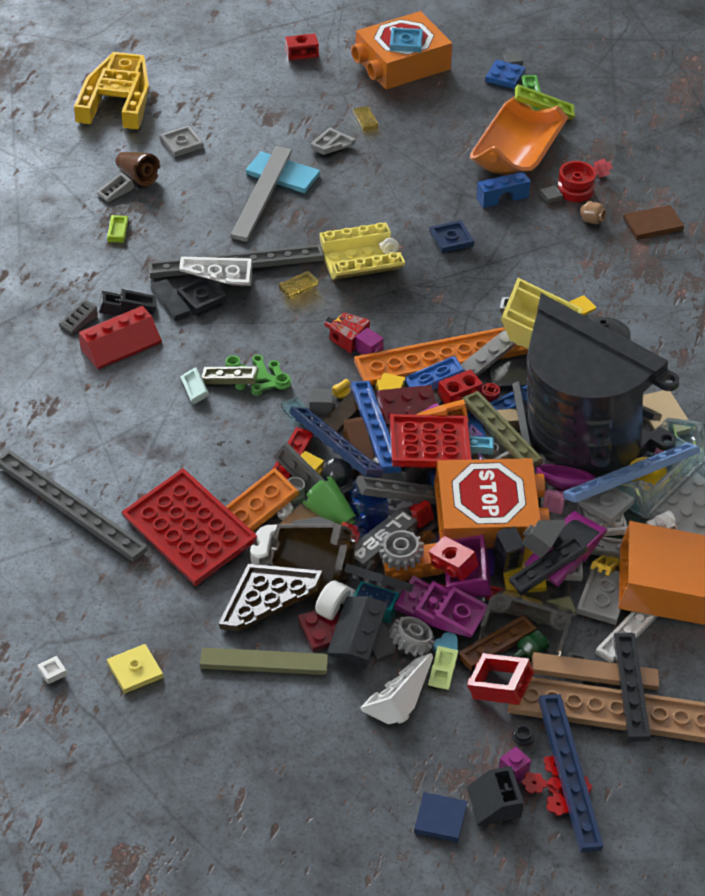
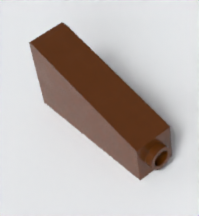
(357, 435)

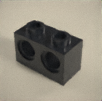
(508, 549)

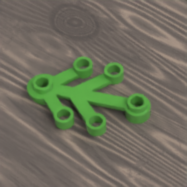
(280, 380)

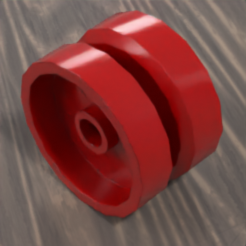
(577, 181)

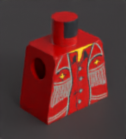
(345, 329)

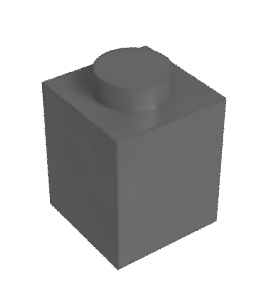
(321, 401)

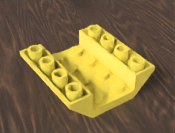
(357, 251)

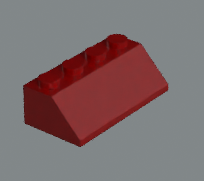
(119, 337)

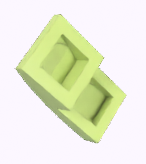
(443, 668)

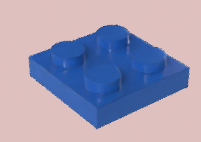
(505, 74)

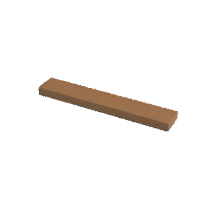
(587, 670)

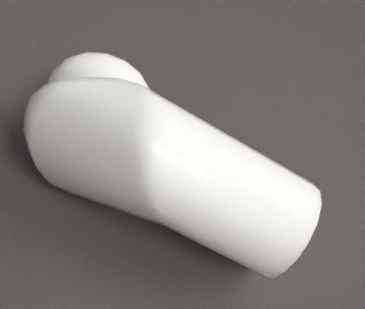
(285, 511)

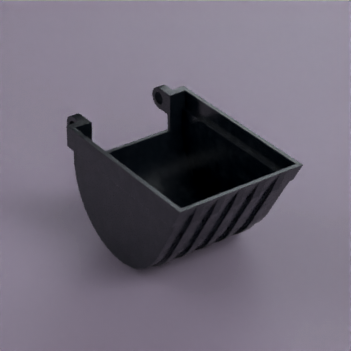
(590, 391)

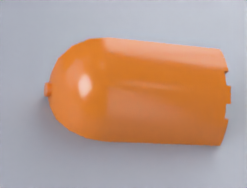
(517, 138)

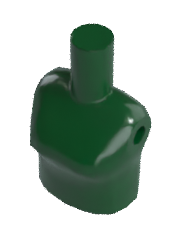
(532, 643)

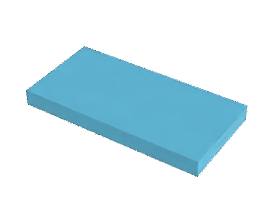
(294, 175)

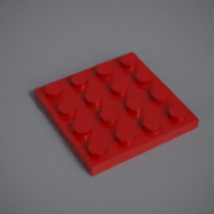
(427, 439)

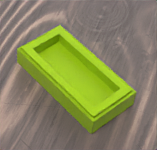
(117, 228)

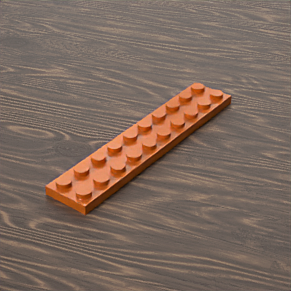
(416, 357)

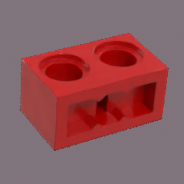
(459, 386)

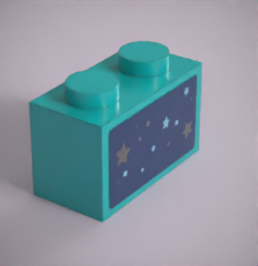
(381, 594)

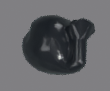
(342, 474)

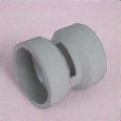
(299, 484)

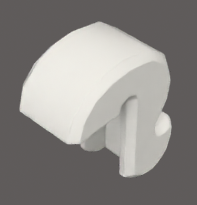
(264, 542)
(331, 598)

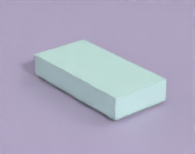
(194, 385)

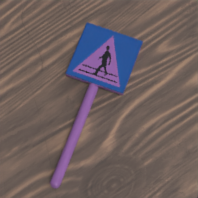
(476, 430)

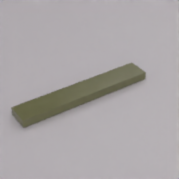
(500, 428)
(264, 661)

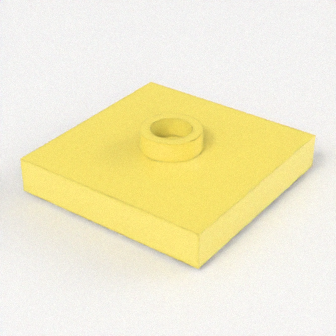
(134, 668)

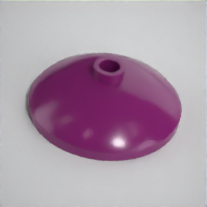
(563, 476)

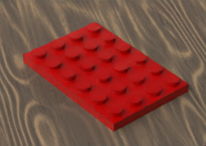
(189, 526)

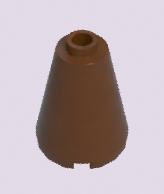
(139, 166)

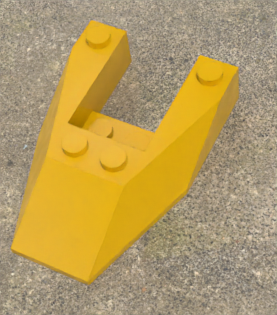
(116, 76)

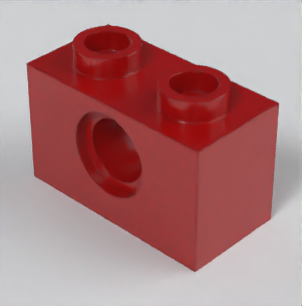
(301, 46)
(453, 558)

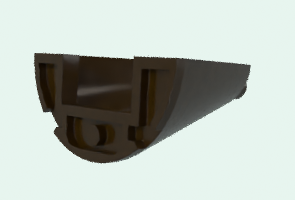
(314, 548)

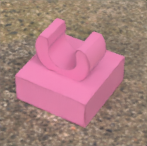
(554, 501)

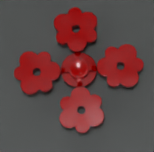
(535, 783)

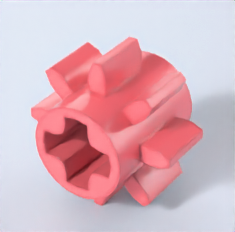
(602, 167)

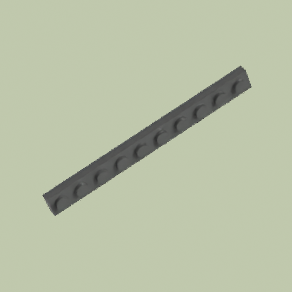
(259, 258)
(72, 506)

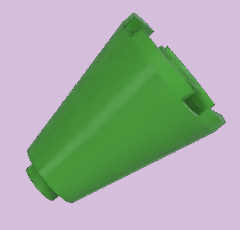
(329, 502)

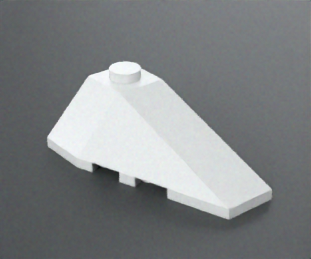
(224, 270)
(401, 693)

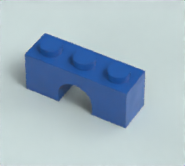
(490, 190)

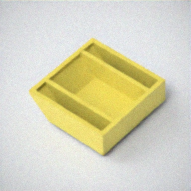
(522, 311)

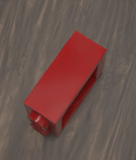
(508, 693)

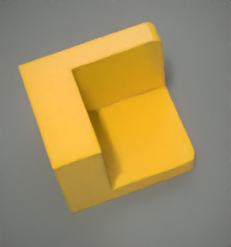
(585, 304)

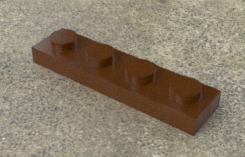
(497, 642)

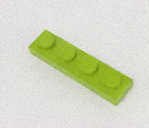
(542, 101)

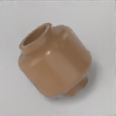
(593, 212)

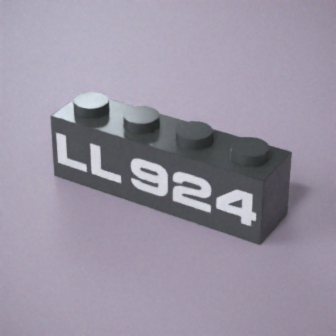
(367, 548)

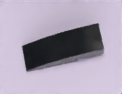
(124, 302)

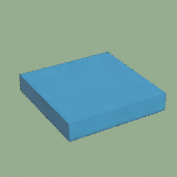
(406, 39)

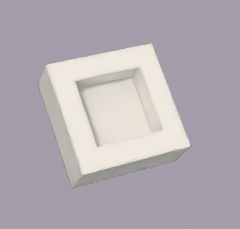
(52, 670)

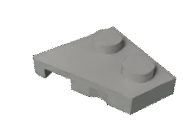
(331, 141)

